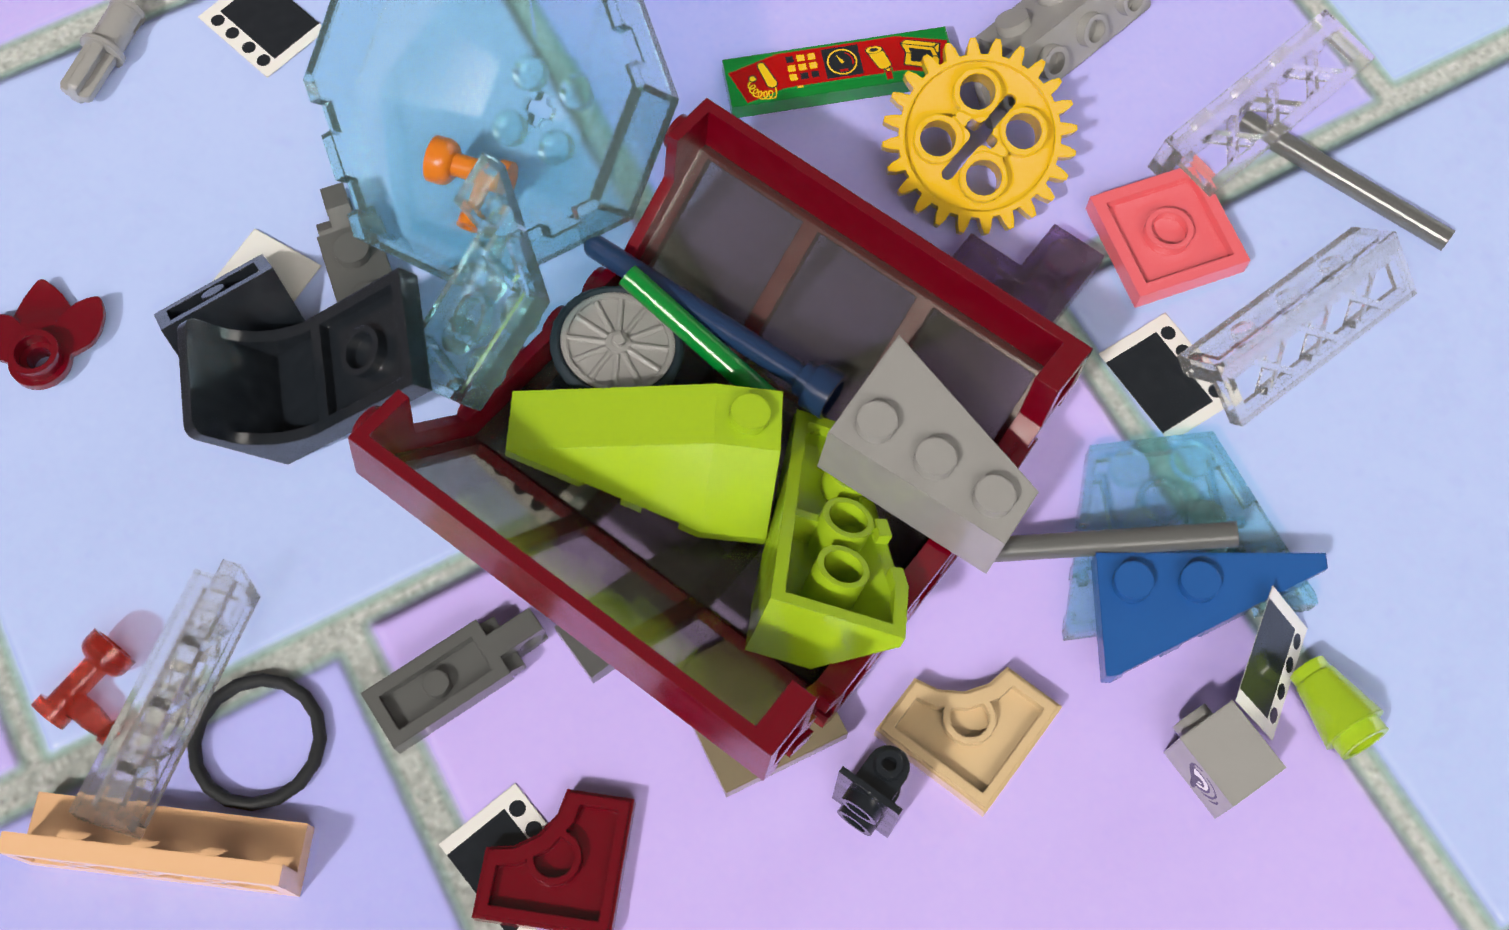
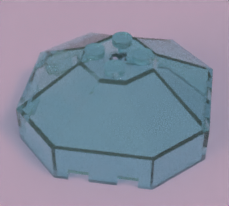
(468, 72)

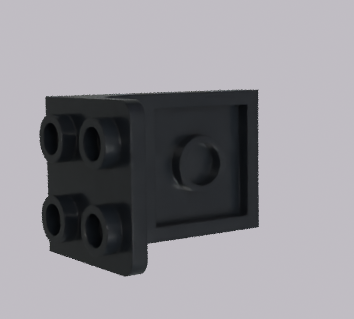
(307, 382)

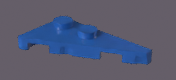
(1164, 599)

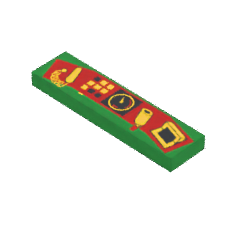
(828, 72)

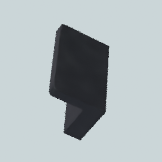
(240, 300)

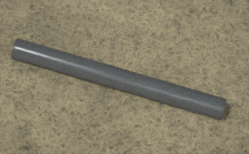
(1353, 184)
(1121, 540)

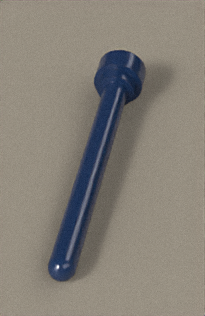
(813, 384)

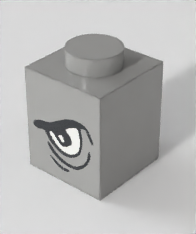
(1222, 757)

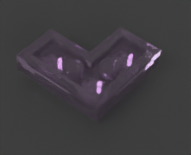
(1047, 277)

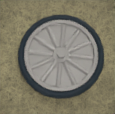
(613, 342)

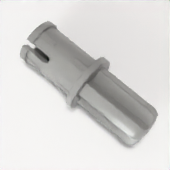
(102, 50)

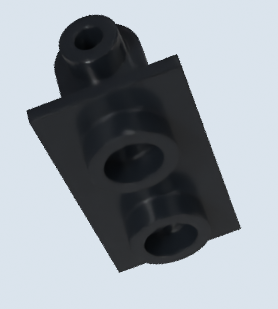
(871, 794)

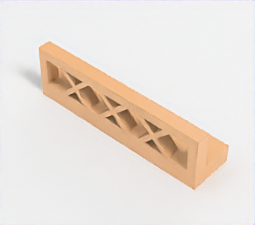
(174, 848)

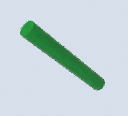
(691, 330)

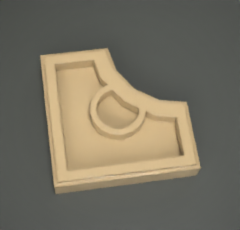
(970, 737)

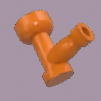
(445, 162)

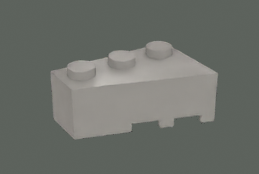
(927, 460)

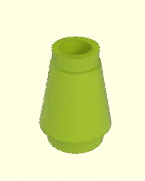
(1338, 709)

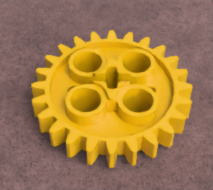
(1018, 172)

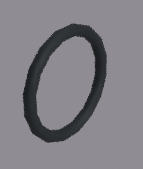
(278, 797)

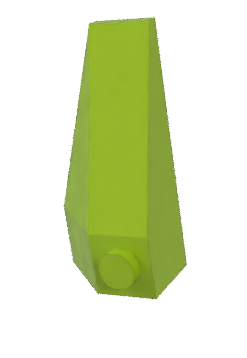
(673, 449)
(825, 566)

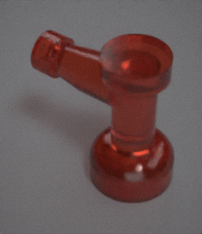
(70, 697)

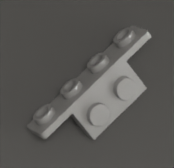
(1058, 33)

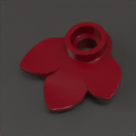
(48, 328)

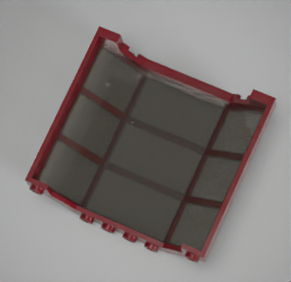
(815, 279)

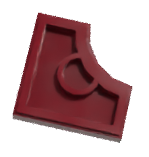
(563, 874)

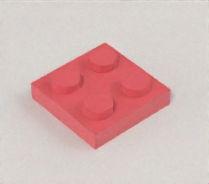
(1166, 236)

